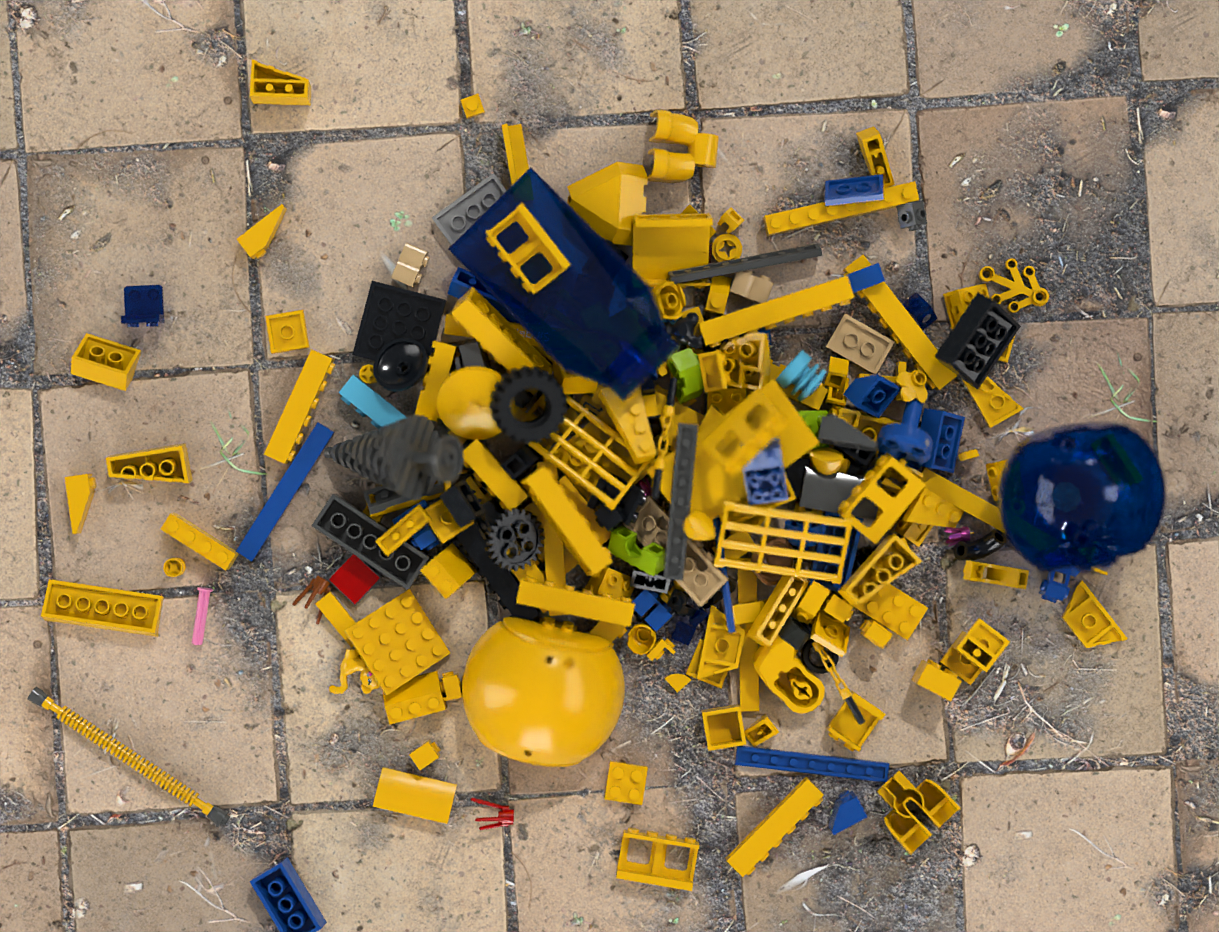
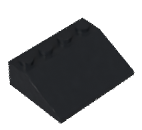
(977, 340)

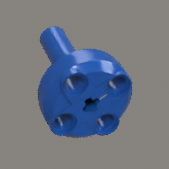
(906, 439)

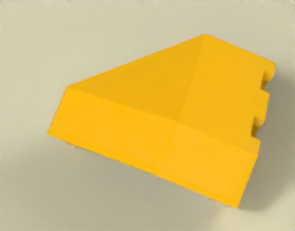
(610, 200)

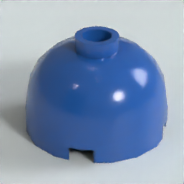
(796, 525)

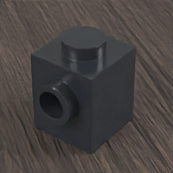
(609, 518)

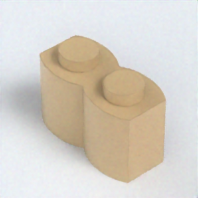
(410, 265)
(751, 287)

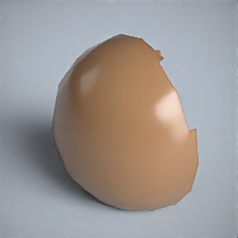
(771, 578)

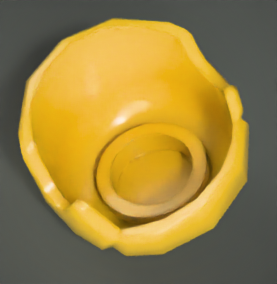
(641, 639)

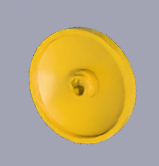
(466, 400)

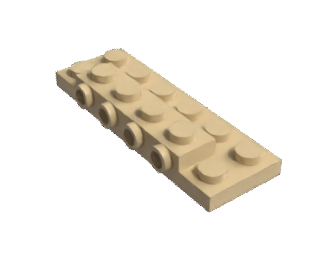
(700, 576)

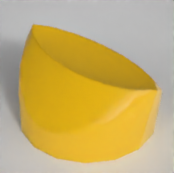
(826, 460)
(698, 526)

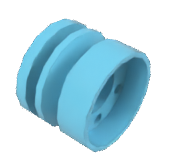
(801, 376)

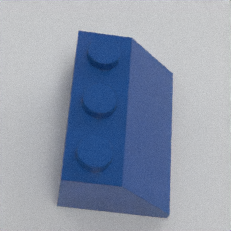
(946, 435)

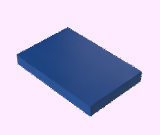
(854, 190)

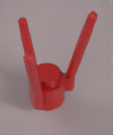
(504, 818)

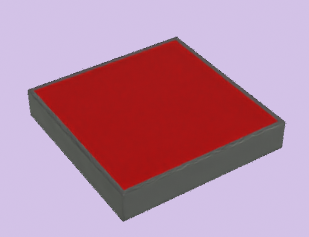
(354, 579)

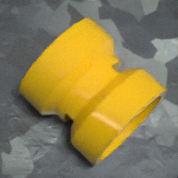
(172, 569)

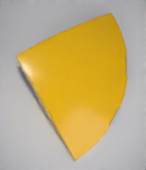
(748, 361)

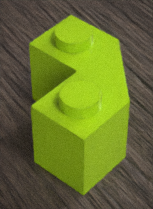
(686, 368)

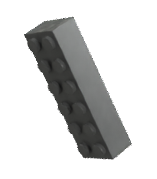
(358, 535)

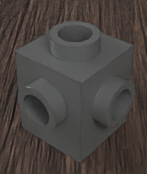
(911, 215)

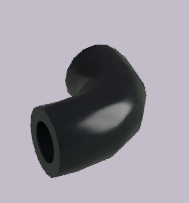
(981, 547)

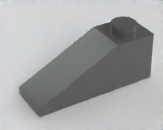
(840, 433)

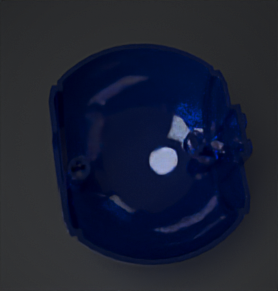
(1081, 495)

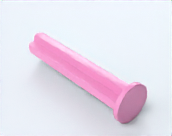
(201, 614)

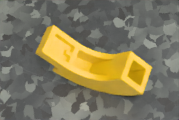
(995, 574)

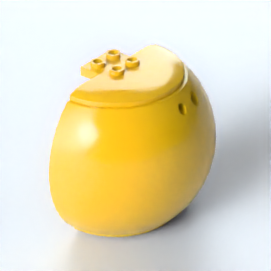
(542, 691)

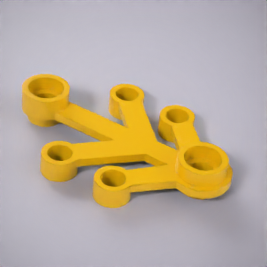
(1017, 286)

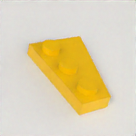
(993, 402)

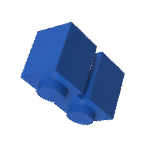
(658, 615)

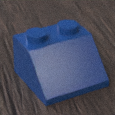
(872, 393)
(845, 812)

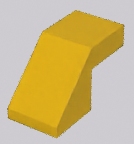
(747, 611)

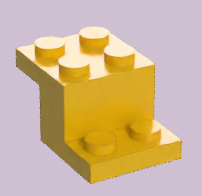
(974, 651)

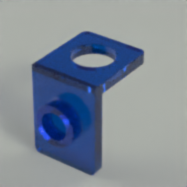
(919, 309)

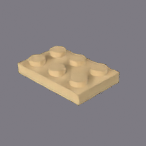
(859, 344)

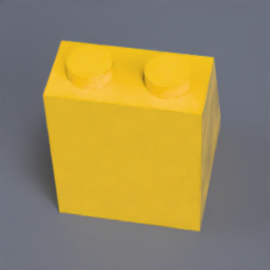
(448, 570)

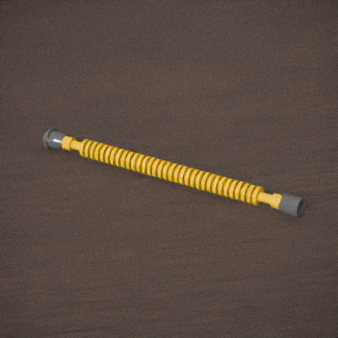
(214, 813)

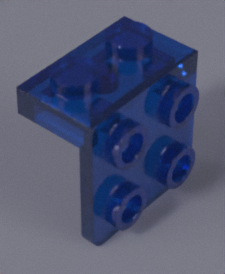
(143, 306)

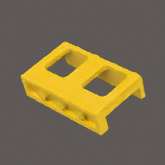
(537, 242)
(737, 425)
(891, 506)
(655, 870)

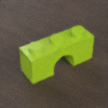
(624, 546)

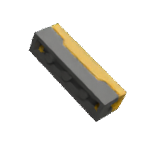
(383, 500)

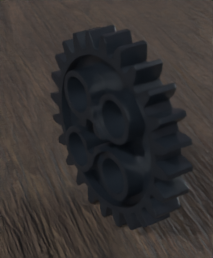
(514, 539)

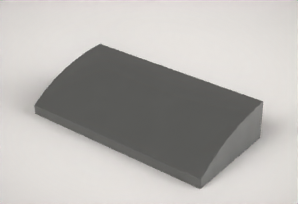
(829, 491)

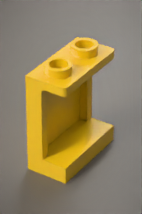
(847, 728)

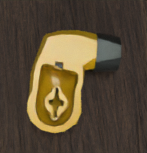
(786, 673)

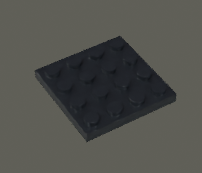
(397, 314)

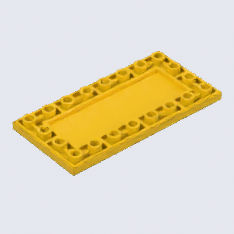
(711, 482)

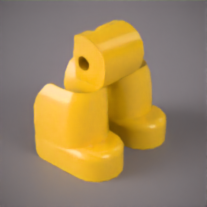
(683, 130)
(927, 797)

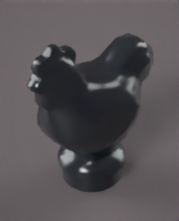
(684, 331)

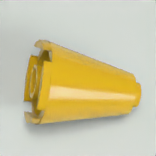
(669, 300)

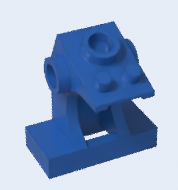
(425, 538)
(1054, 590)

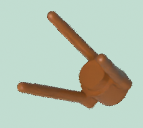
(318, 586)

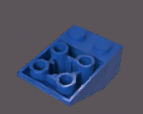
(766, 476)

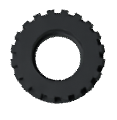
(543, 424)

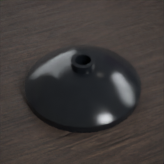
(395, 359)

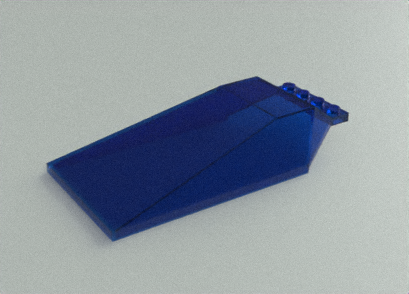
(591, 317)

